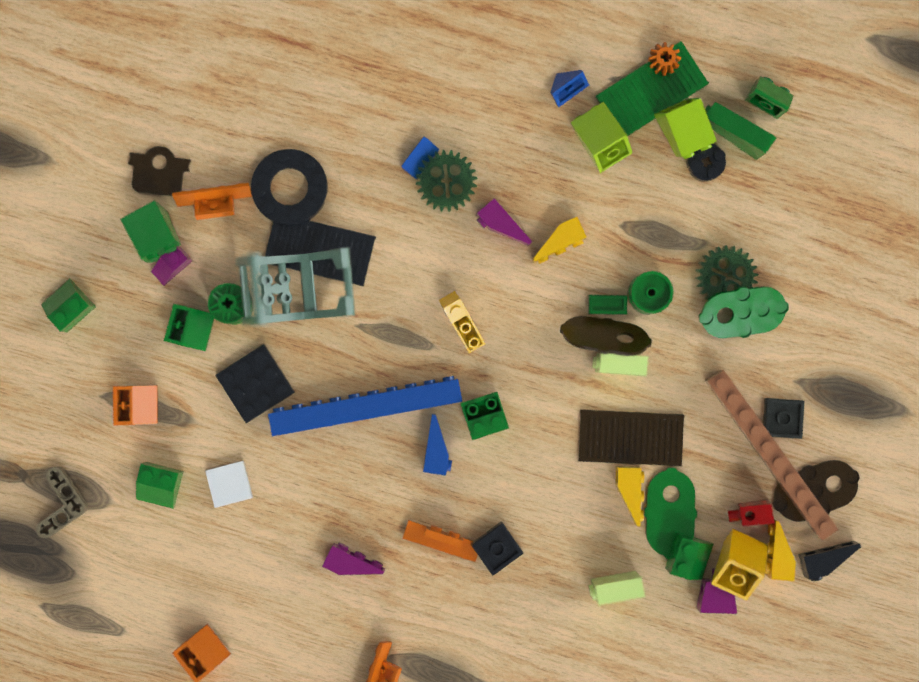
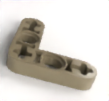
(67, 509)

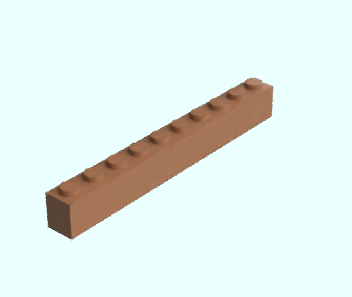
(771, 455)

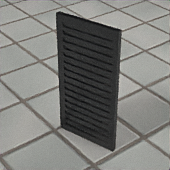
(318, 237)

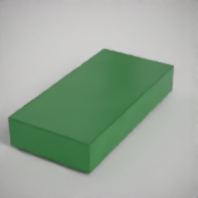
(607, 304)

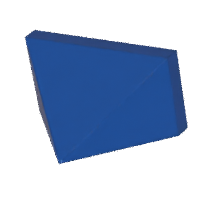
(567, 86)

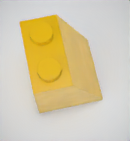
(740, 565)

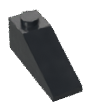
(824, 561)

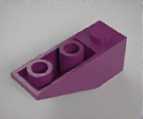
(346, 562)

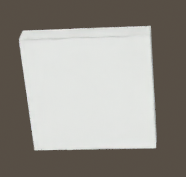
(229, 484)

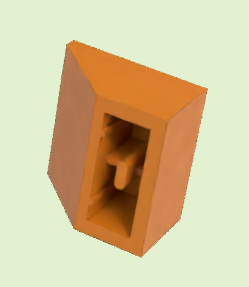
(135, 405)
(201, 653)

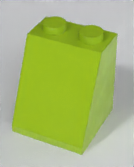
(686, 127)
(602, 137)

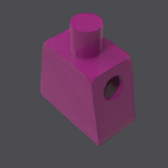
(715, 600)

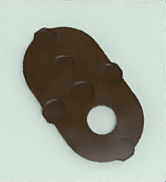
(602, 335)
(815, 478)

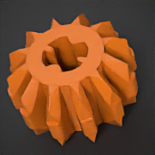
(670, 55)

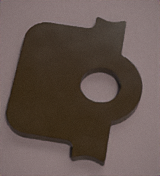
(158, 181)

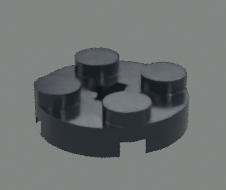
(711, 172)

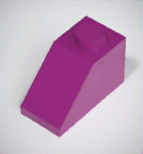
(170, 265)

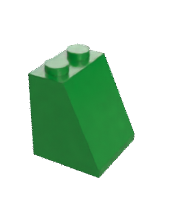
(151, 231)

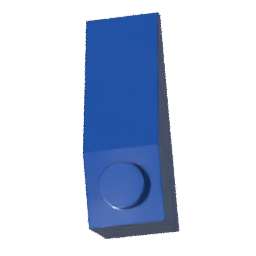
(436, 454)

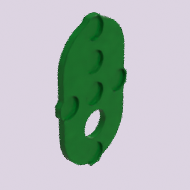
(753, 310)
(665, 517)

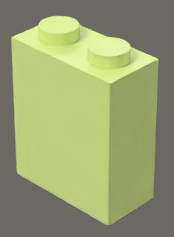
(620, 364)
(616, 588)

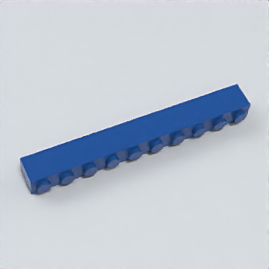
(364, 407)

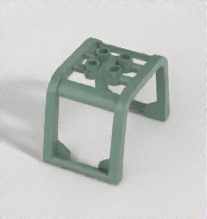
(263, 303)

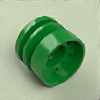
(222, 295)

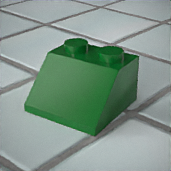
(770, 97)
(67, 306)
(158, 484)
(688, 557)

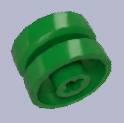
(661, 295)

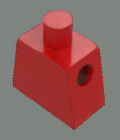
(761, 513)

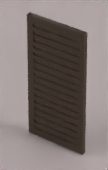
(631, 437)

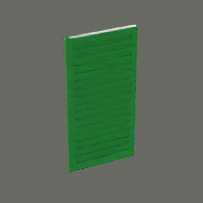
(644, 93)

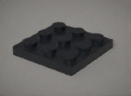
(255, 383)

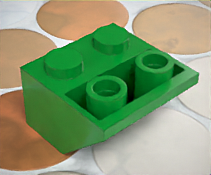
(189, 327)
(484, 415)

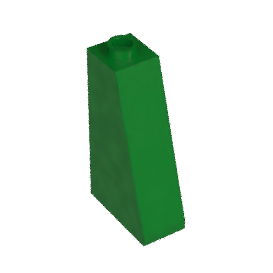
(739, 131)

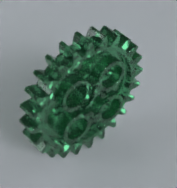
(429, 182)
(733, 260)

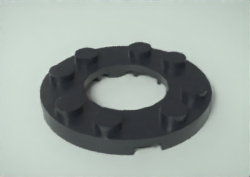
(307, 207)

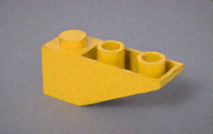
(567, 234)
(462, 322)
(628, 484)
(780, 562)

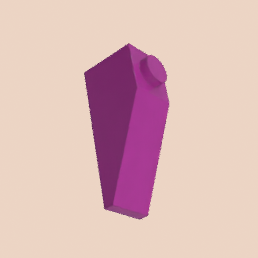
(500, 222)

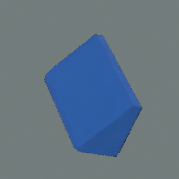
(420, 153)

